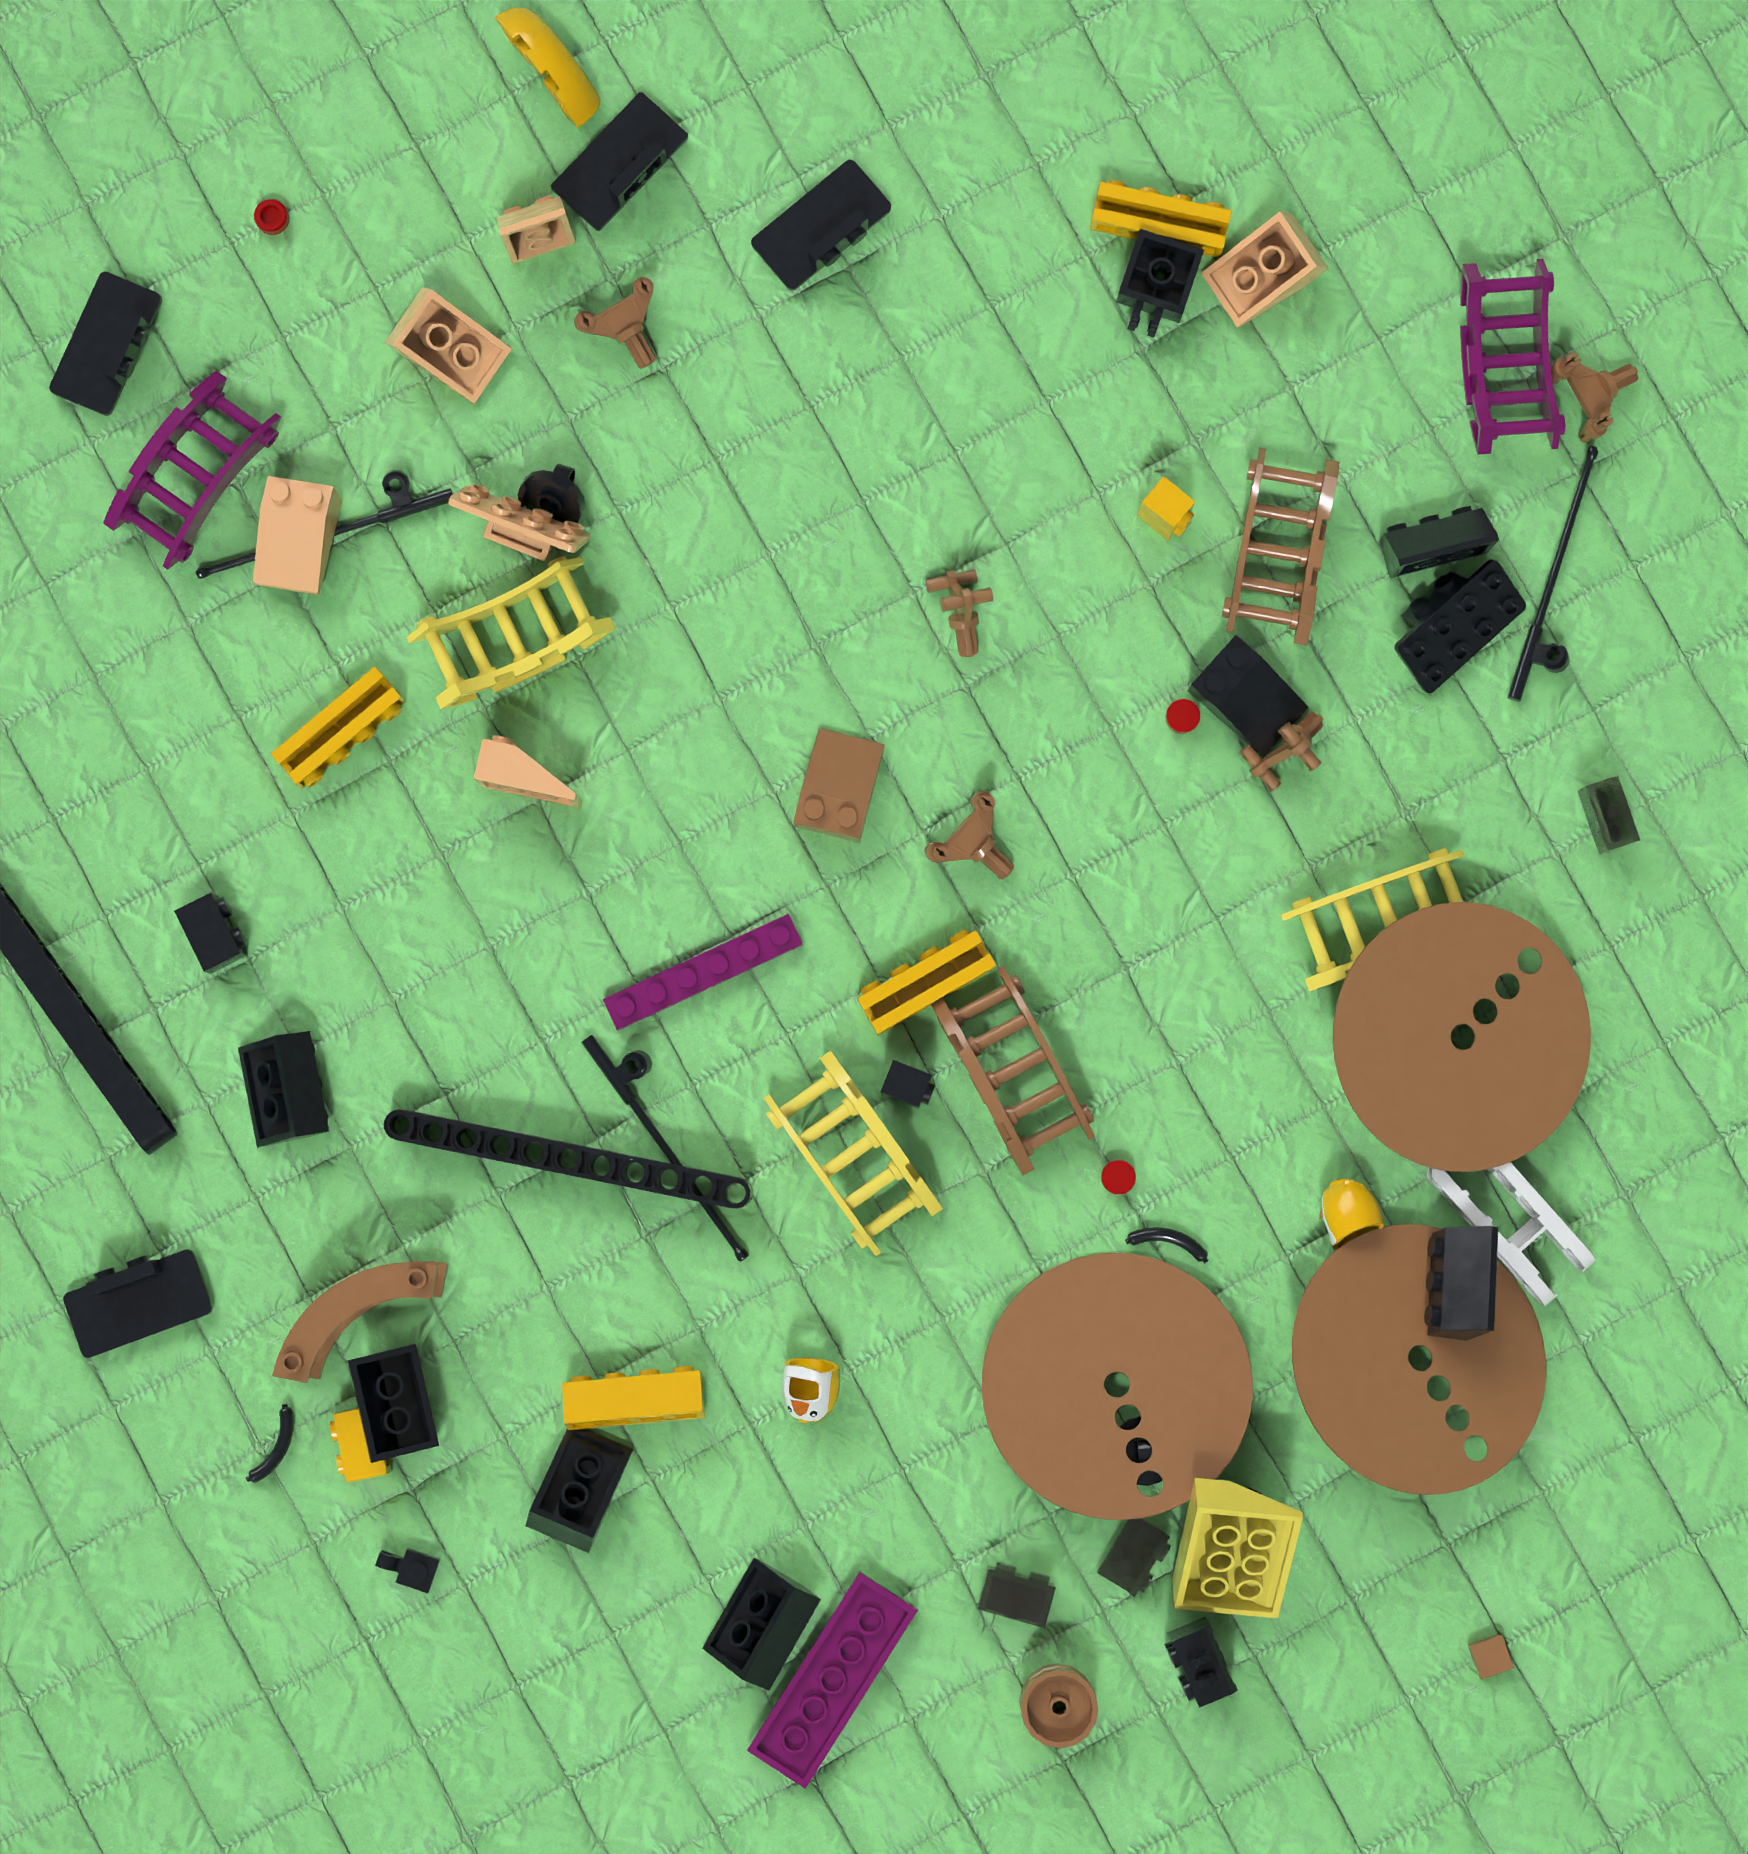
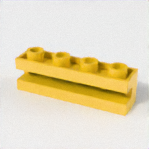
(1127, 210)
(338, 728)
(925, 982)
(633, 1399)

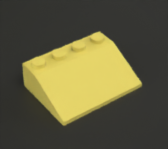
(1234, 1551)

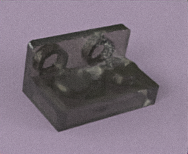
(1134, 1555)

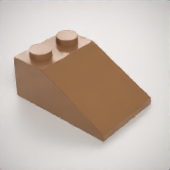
(838, 785)

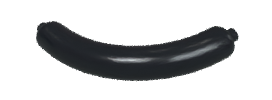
(1171, 1236)
(280, 1448)

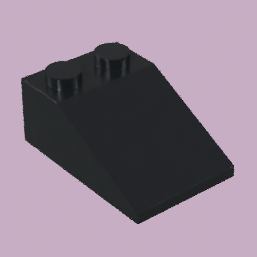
(1247, 695)
(578, 1488)

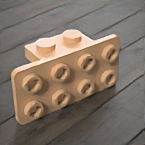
(517, 526)

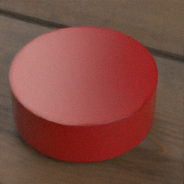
(271, 217)
(1182, 716)
(1118, 1177)

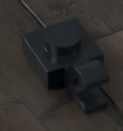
(414, 1569)

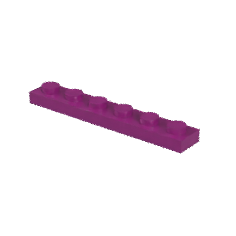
(702, 972)

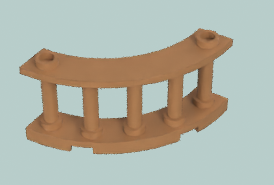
(1307, 557)
(989, 1082)
(333, 1311)

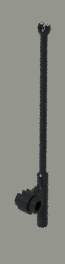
(402, 507)
(1533, 651)
(619, 1079)

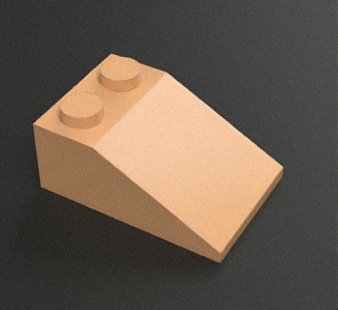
(535, 229)
(1264, 269)
(448, 344)
(295, 534)
(511, 770)

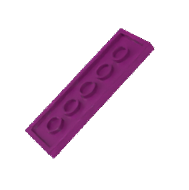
(832, 1680)

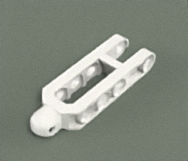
(1542, 1220)

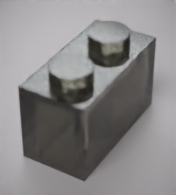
(1608, 815)
(1016, 1595)

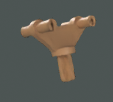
(623, 322)
(1593, 391)
(962, 602)
(1296, 742)
(973, 840)

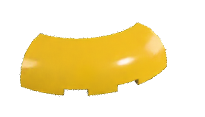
(551, 57)

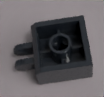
(1161, 298)
(1202, 1663)

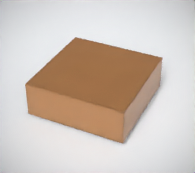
(1490, 1656)

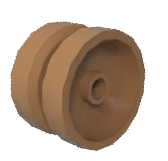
(1055, 1684)

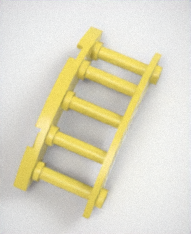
(524, 664)
(1328, 971)
(875, 1136)

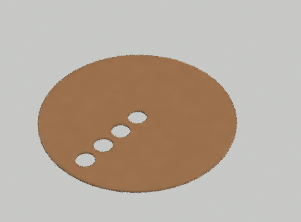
(1397, 1051)
(1104, 1318)
(1367, 1398)

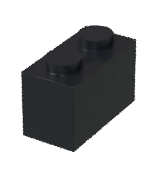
(211, 932)
(907, 1085)

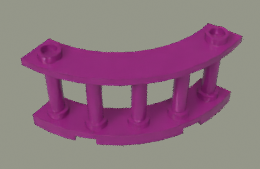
(1476, 362)
(163, 448)

